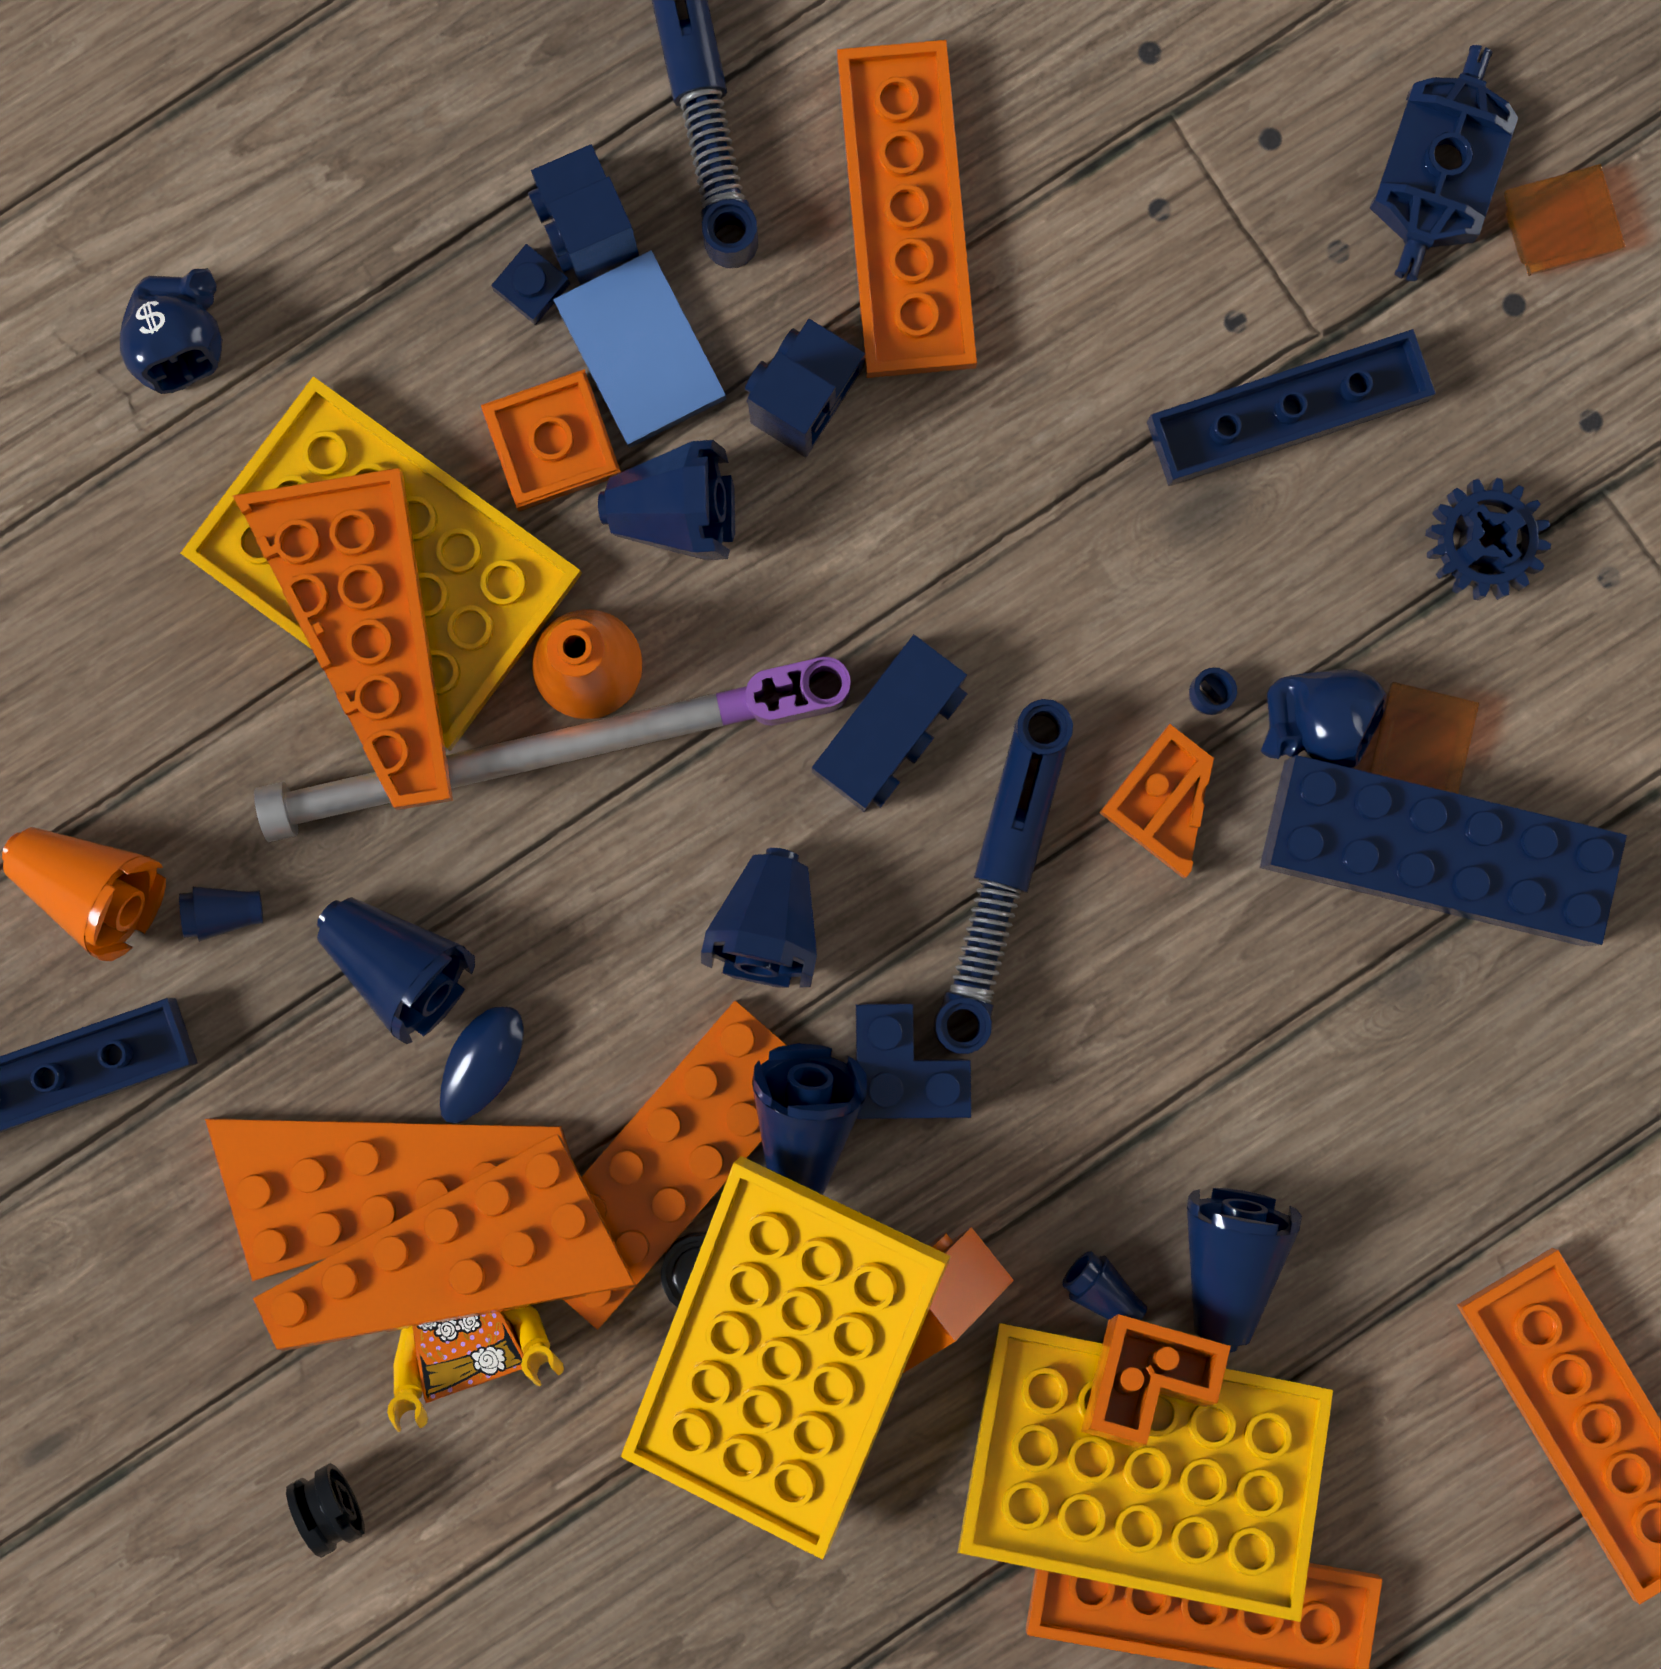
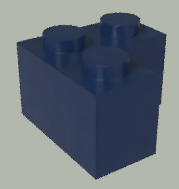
(586, 215)
(803, 386)
(895, 1080)

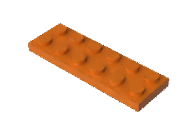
(906, 209)
(678, 1150)
(1579, 1408)
(1332, 1633)

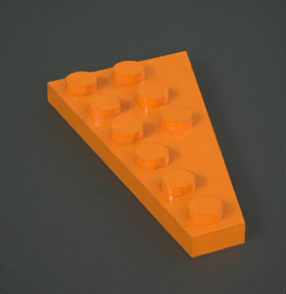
(357, 595)
(327, 1184)
(481, 1249)

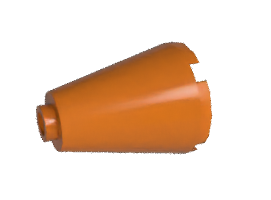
(599, 678)
(86, 887)

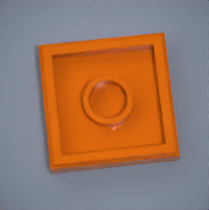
(551, 440)

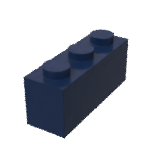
(891, 725)

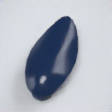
(481, 1063)

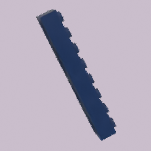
(1290, 407)
(93, 1062)

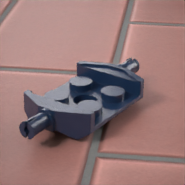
(1420, 197)

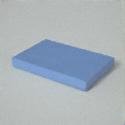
(640, 349)

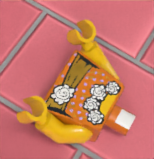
(463, 1354)

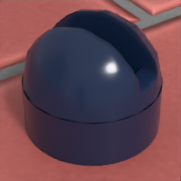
(1218, 686)

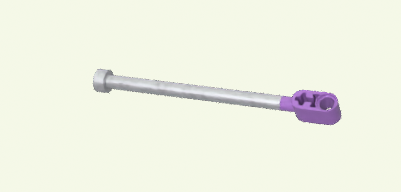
(282, 810)

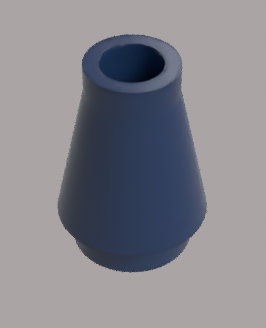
(218, 911)
(1100, 1288)

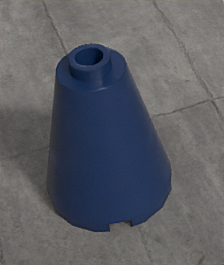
(395, 965)
(806, 1110)
(1235, 1260)

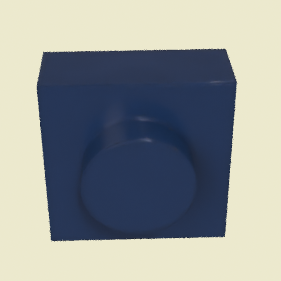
(530, 284)

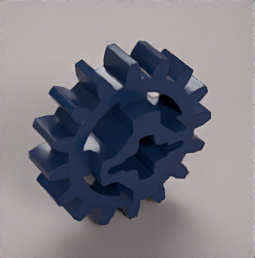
(1502, 555)

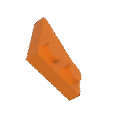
(1164, 799)

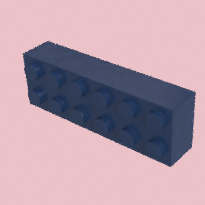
(1443, 851)

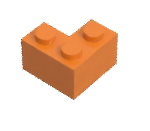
(966, 1290)
(1140, 1364)

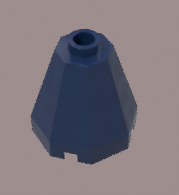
(674, 502)
(766, 923)

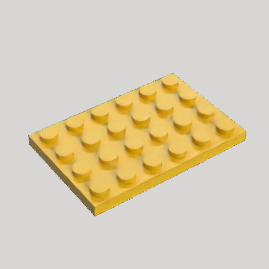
(478, 571)
(783, 1356)
(1199, 1514)

